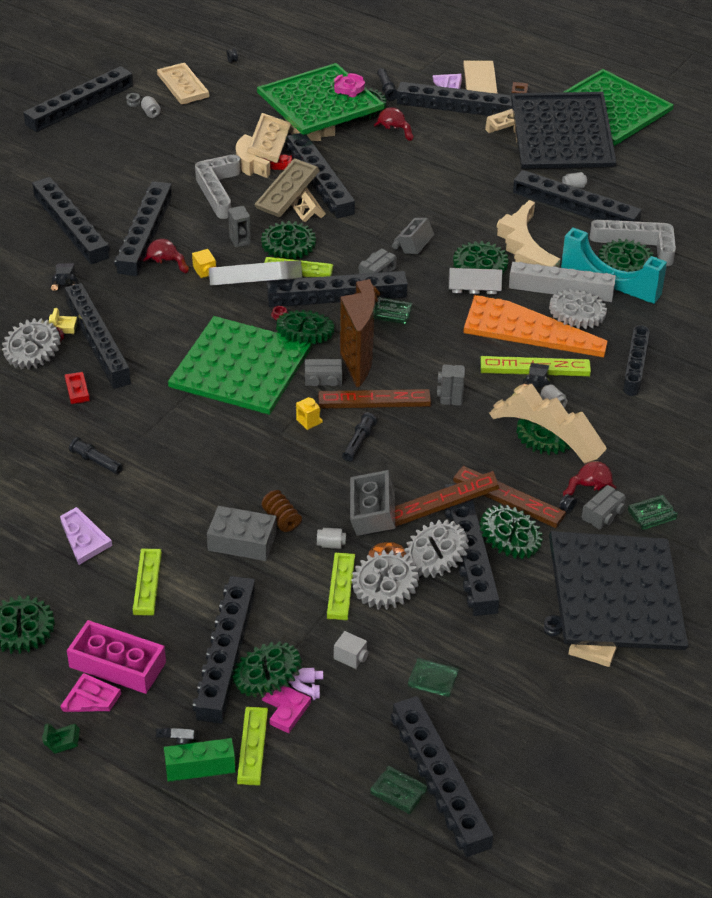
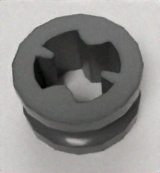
(133, 99)

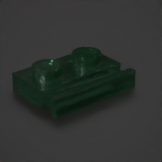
(392, 310)
(652, 512)
(433, 677)
(398, 789)

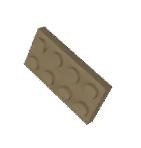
(287, 187)

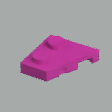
(90, 695)

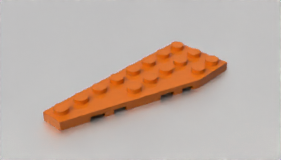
(518, 324)

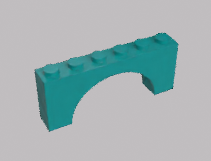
(643, 284)

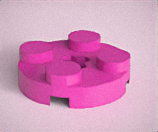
(349, 85)

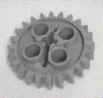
(577, 308)
(31, 343)
(449, 539)
(385, 579)

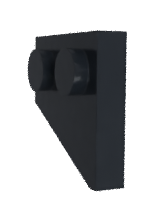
(182, 736)

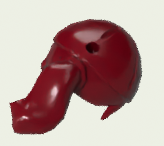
(395, 118)
(165, 250)
(591, 474)

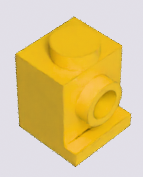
(308, 413)

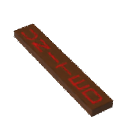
(374, 398)
(445, 498)
(514, 498)

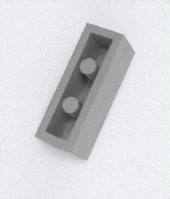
(475, 280)

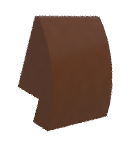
(357, 331)

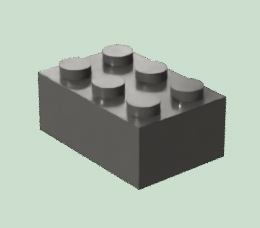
(372, 502)
(241, 533)

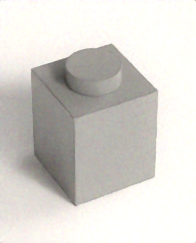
(350, 650)

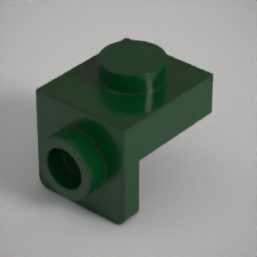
(60, 739)

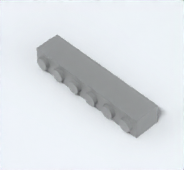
(554, 279)

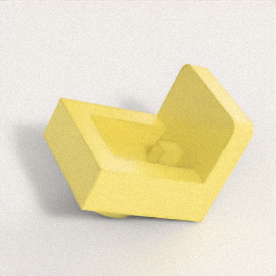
(64, 323)

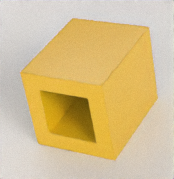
(202, 262)

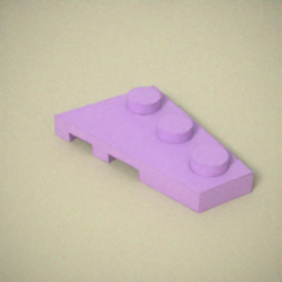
(83, 535)

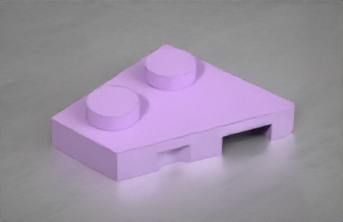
(449, 80)

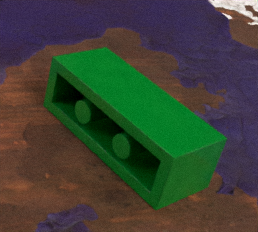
(199, 759)

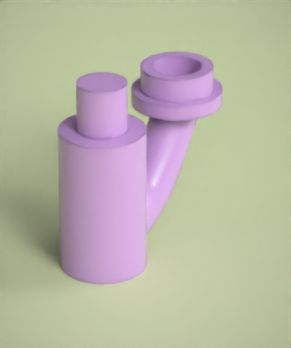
(308, 675)

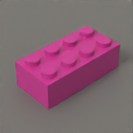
(116, 656)

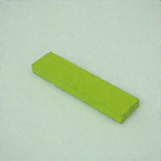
(309, 269)
(147, 582)
(341, 586)
(252, 746)

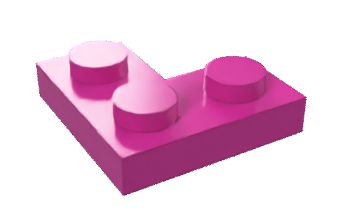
(290, 707)

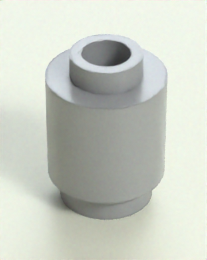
(150, 106)
(576, 180)
(552, 392)
(331, 538)

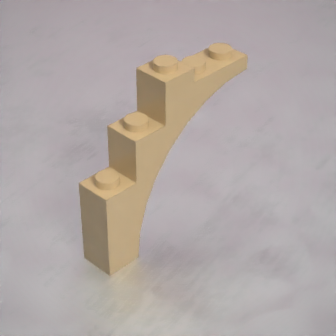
(519, 240)
(571, 427)

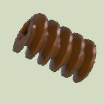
(277, 505)

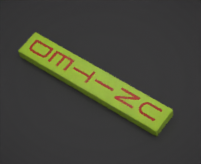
(521, 365)

